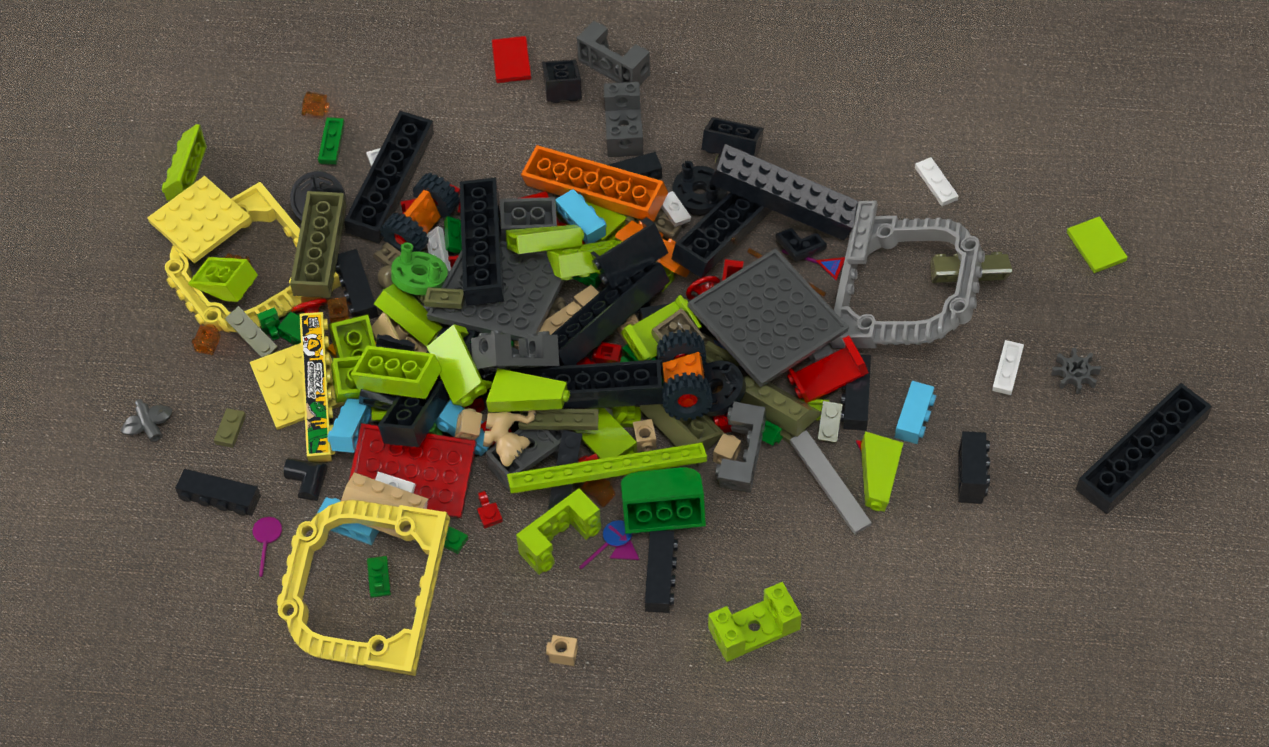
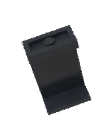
(630, 255)
(382, 400)

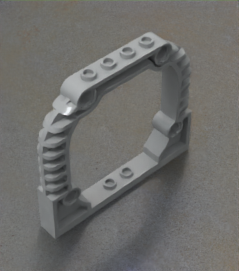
(957, 308)

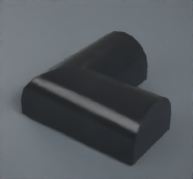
(798, 247)
(311, 475)

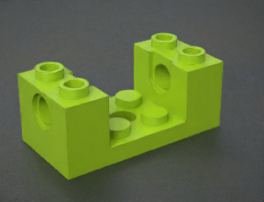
(535, 539)
(775, 616)

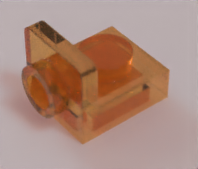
(599, 489)

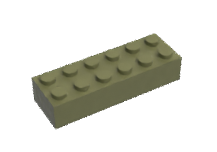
(318, 244)

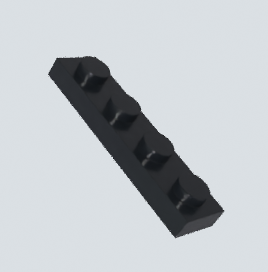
(567, 454)

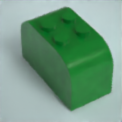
(663, 500)

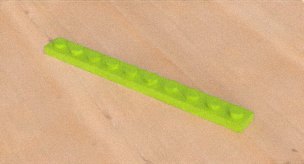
(606, 467)

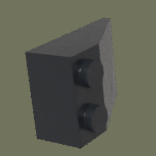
(562, 80)

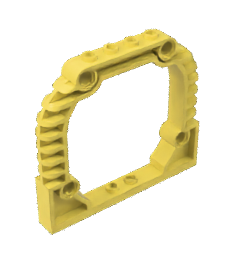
(261, 207)
(403, 649)

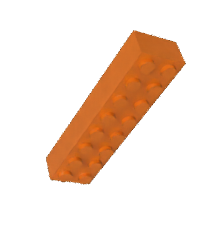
(596, 182)

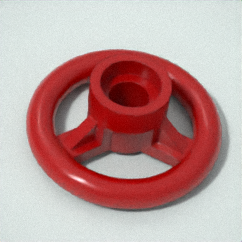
(701, 289)
(310, 306)

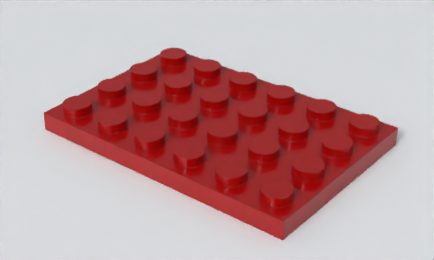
(437, 466)

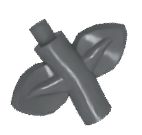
(146, 420)

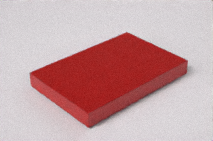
(511, 59)

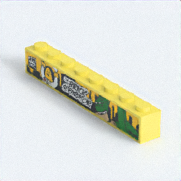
(316, 386)

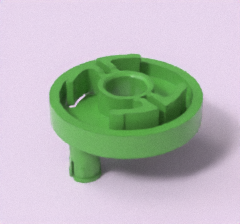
(416, 263)

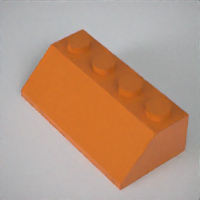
(633, 227)

